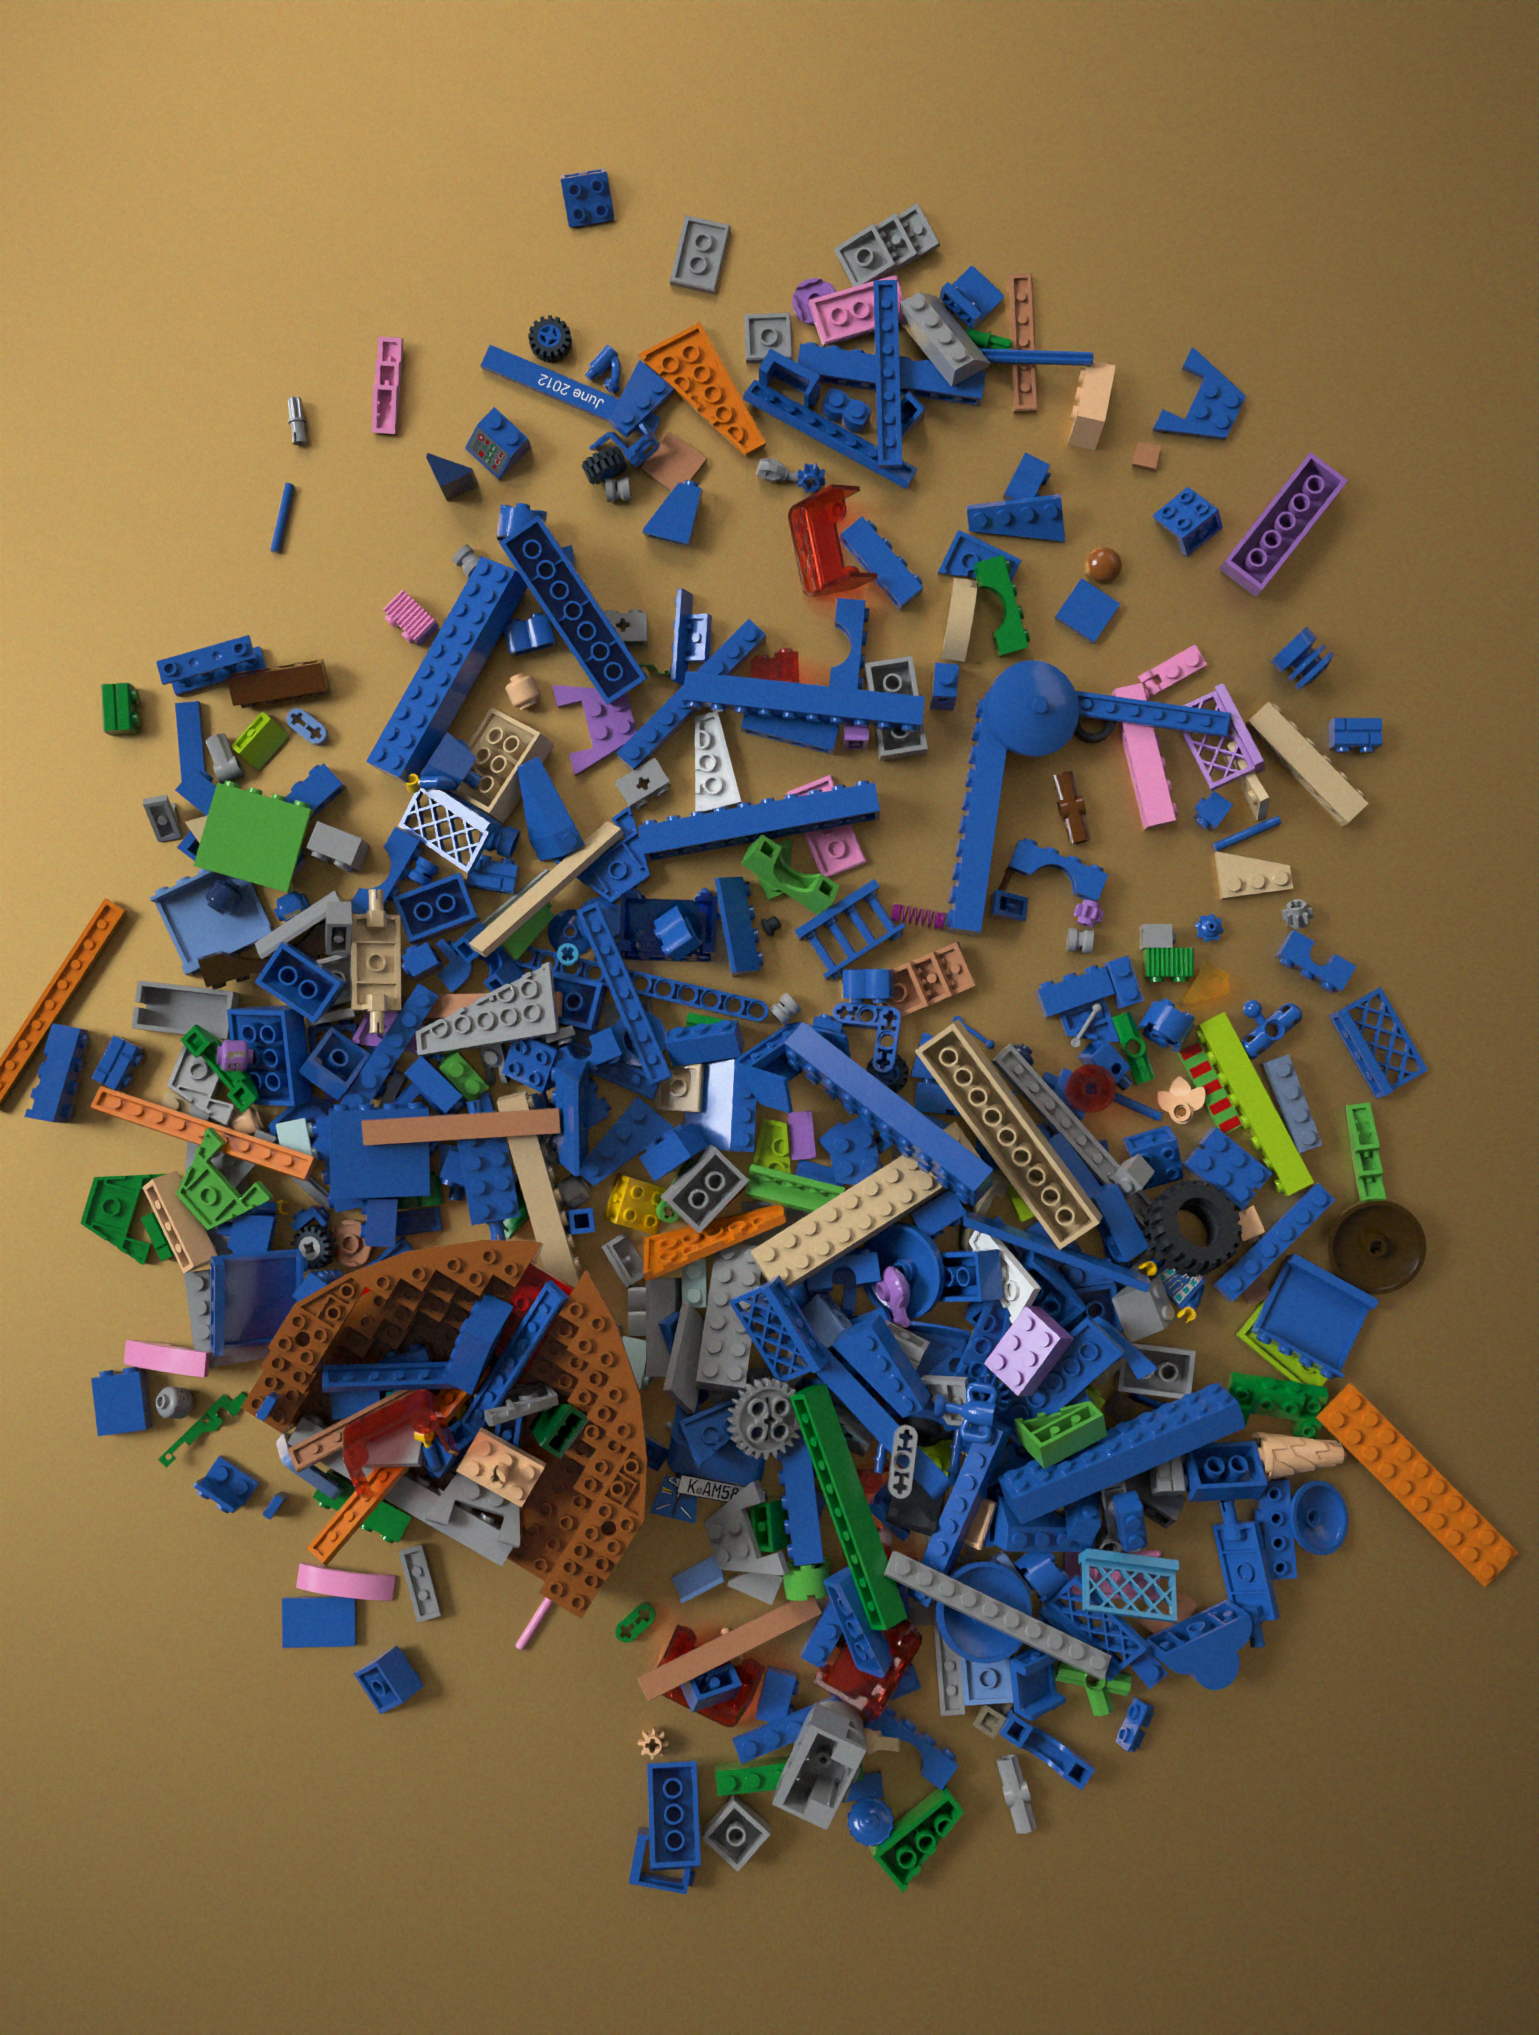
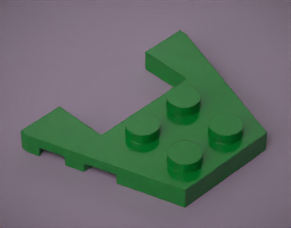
(112, 1209)

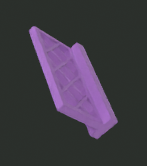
(1239, 734)

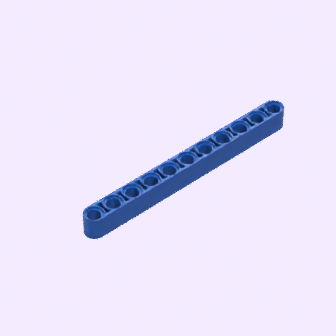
(654, 982)
(873, 1417)

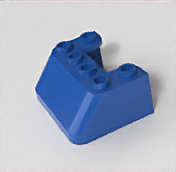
(726, 1465)

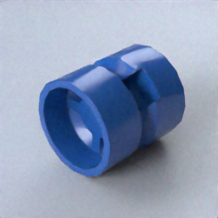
(503, 841)

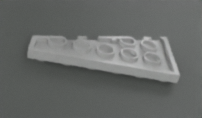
(505, 1015)

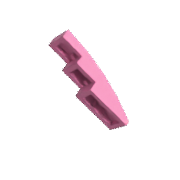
(387, 385)
(167, 1358)

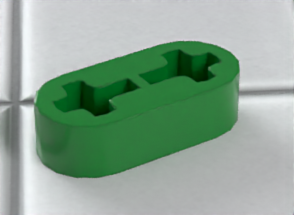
(631, 1618)

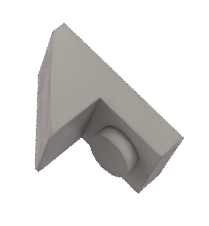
(163, 817)

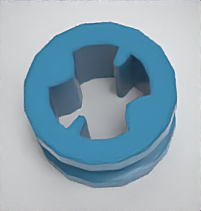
(560, 955)

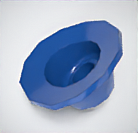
(630, 1056)

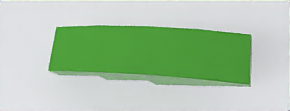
(1364, 1151)

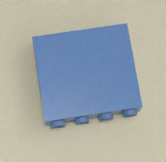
(202, 930)

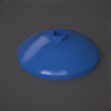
(1319, 1517)

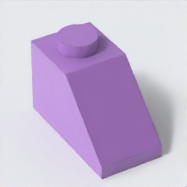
(855, 737)

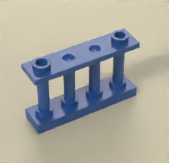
(210, 665)
(849, 907)

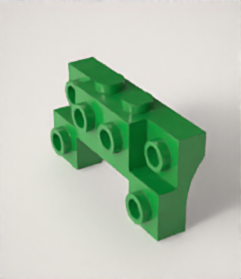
(1280, 1400)

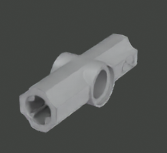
(1016, 1793)

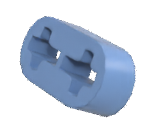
(310, 723)

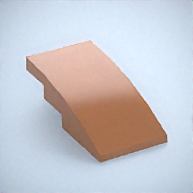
(929, 980)

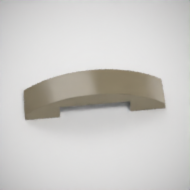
(999, 1188)
(992, 1716)

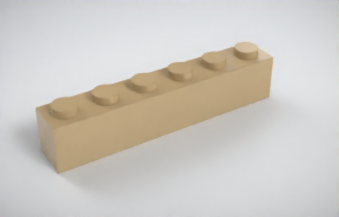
(1306, 764)

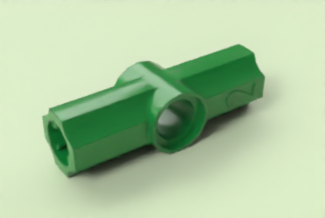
(1139, 1063)

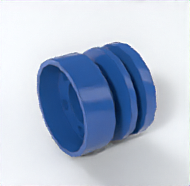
(1303, 658)

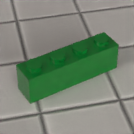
(385, 1519)

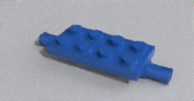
(488, 1179)
(1246, 1569)

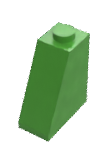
(525, 935)

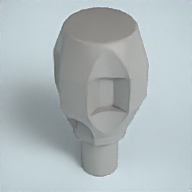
(774, 471)

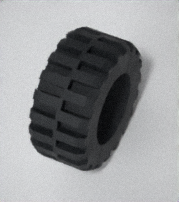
(1211, 1209)

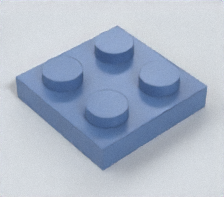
(986, 1682)

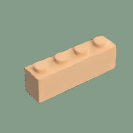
(181, 1227)

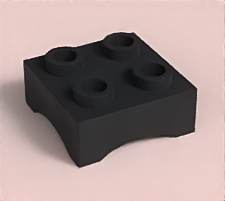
(916, 1511)

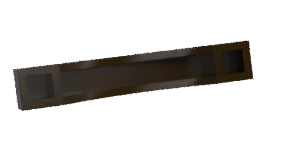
(224, 967)

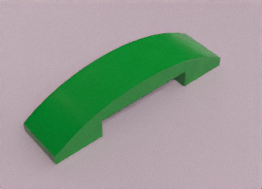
(204, 1044)

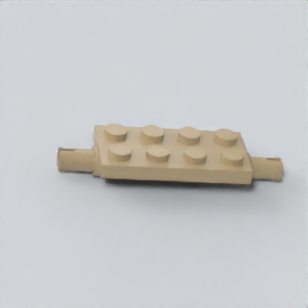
(376, 962)

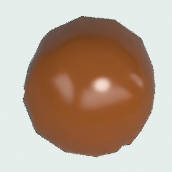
(1102, 564)

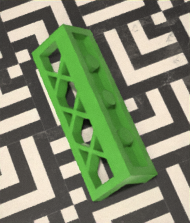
(789, 1189)

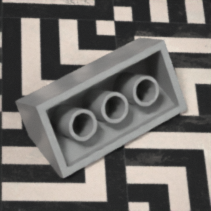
(941, 338)

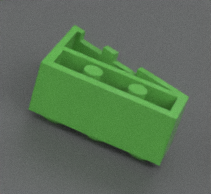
(1062, 1433)

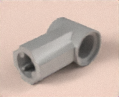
(225, 763)

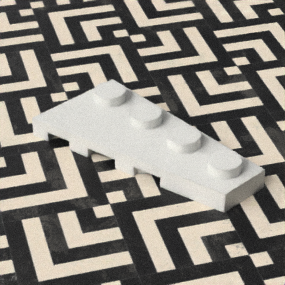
(713, 768)
(1018, 1285)

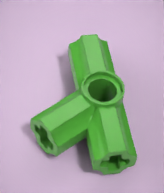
(1097, 1690)

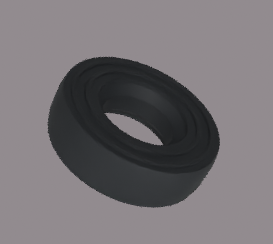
(927, 1430)

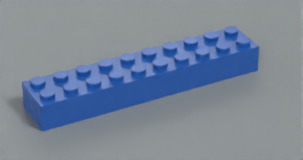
(448, 670)
(748, 822)
(977, 828)
(889, 1115)
(1124, 1452)

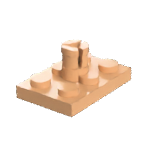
(501, 1467)

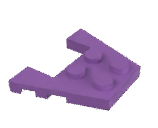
(608, 724)

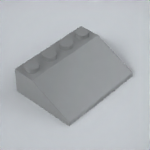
(198, 1299)

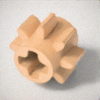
(647, 1745)

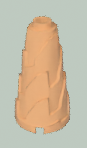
(1292, 1455)

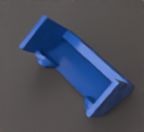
(767, 1070)

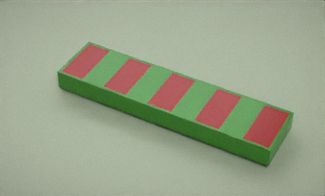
(1203, 1075)

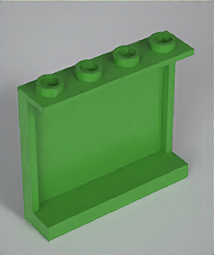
(253, 836)

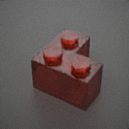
(780, 668)

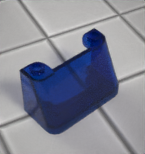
(637, 926)

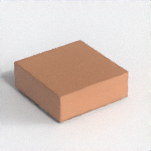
(1146, 456)

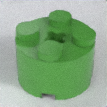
(806, 1580)

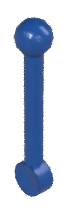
(990, 1044)

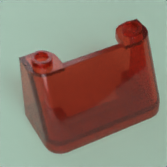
(864, 1691)

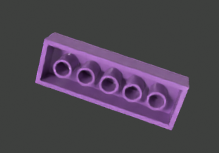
(1283, 524)

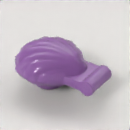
(896, 1292)

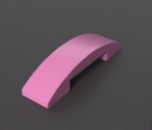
(345, 1583)

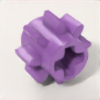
(1088, 913)

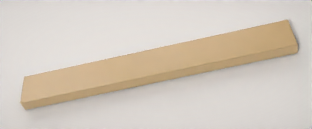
(546, 889)

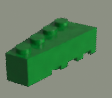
(917, 1836)

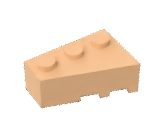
(1091, 404)

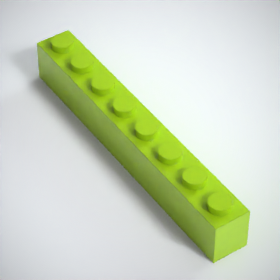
(1253, 1104)

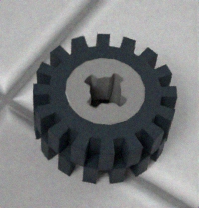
(321, 1242)

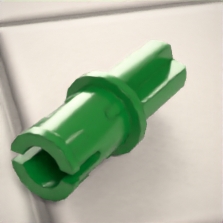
(988, 340)

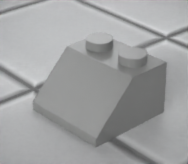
(1144, 1312)

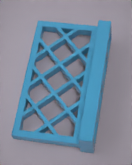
(1125, 1564)

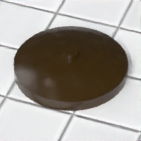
(1376, 1246)

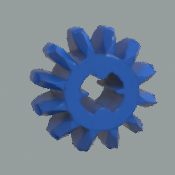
(1003, 1392)

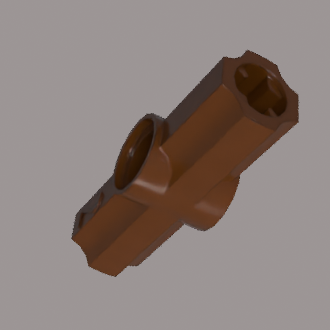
(1071, 807)

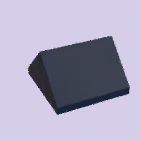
(452, 477)

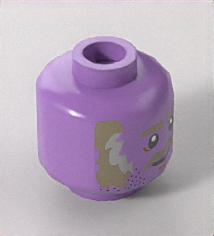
(234, 1055)

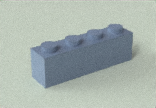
(1291, 1103)

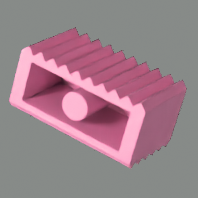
(410, 618)

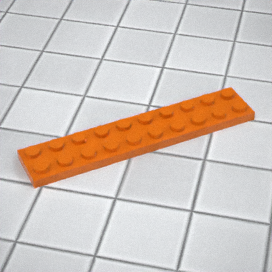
(1416, 1484)

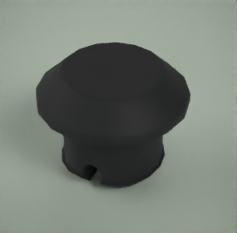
(770, 925)

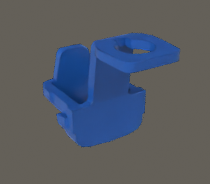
(636, 452)

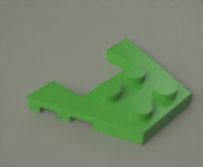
(210, 1193)

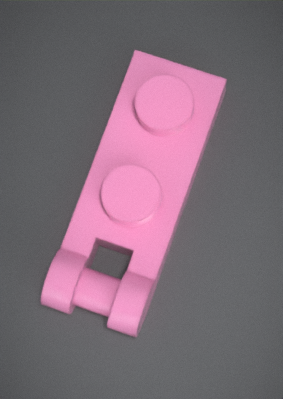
(1173, 670)

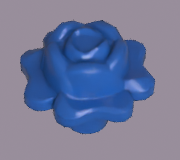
(1209, 928)

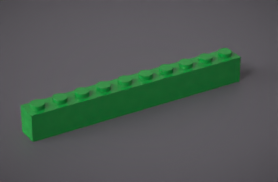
(848, 1506)

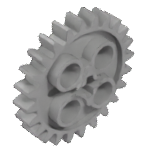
(764, 1418)

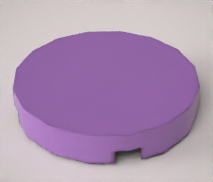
(806, 291)

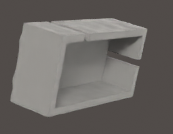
(180, 1007)

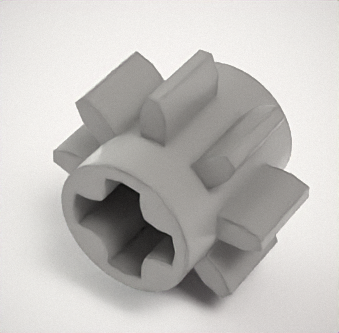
(1297, 914)

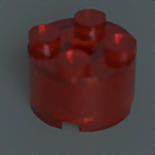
(1103, 1088)

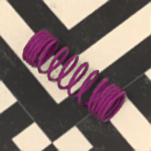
(938, 921)

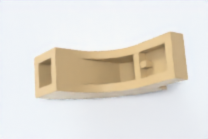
(959, 619)

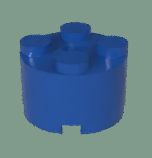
(515, 517)
(1166, 1025)
(1041, 1573)

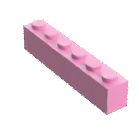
(1146, 766)

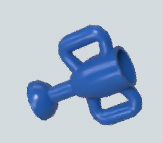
(976, 1412)

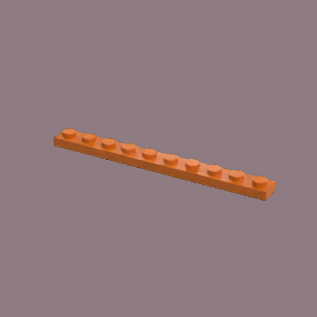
(58, 994)
(192, 1130)
(381, 1481)

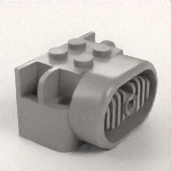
(822, 1763)

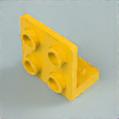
(634, 1204)

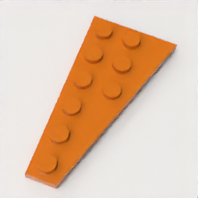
(700, 378)
(684, 1245)

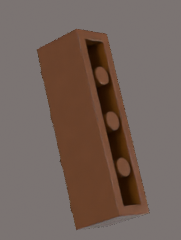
(278, 682)

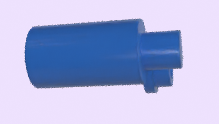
(605, 359)

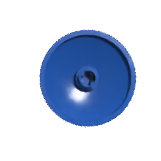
(1032, 708)
(917, 1259)
(971, 1637)

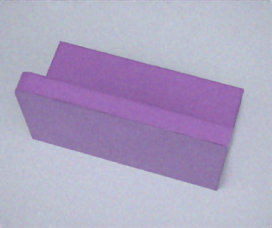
(801, 1135)

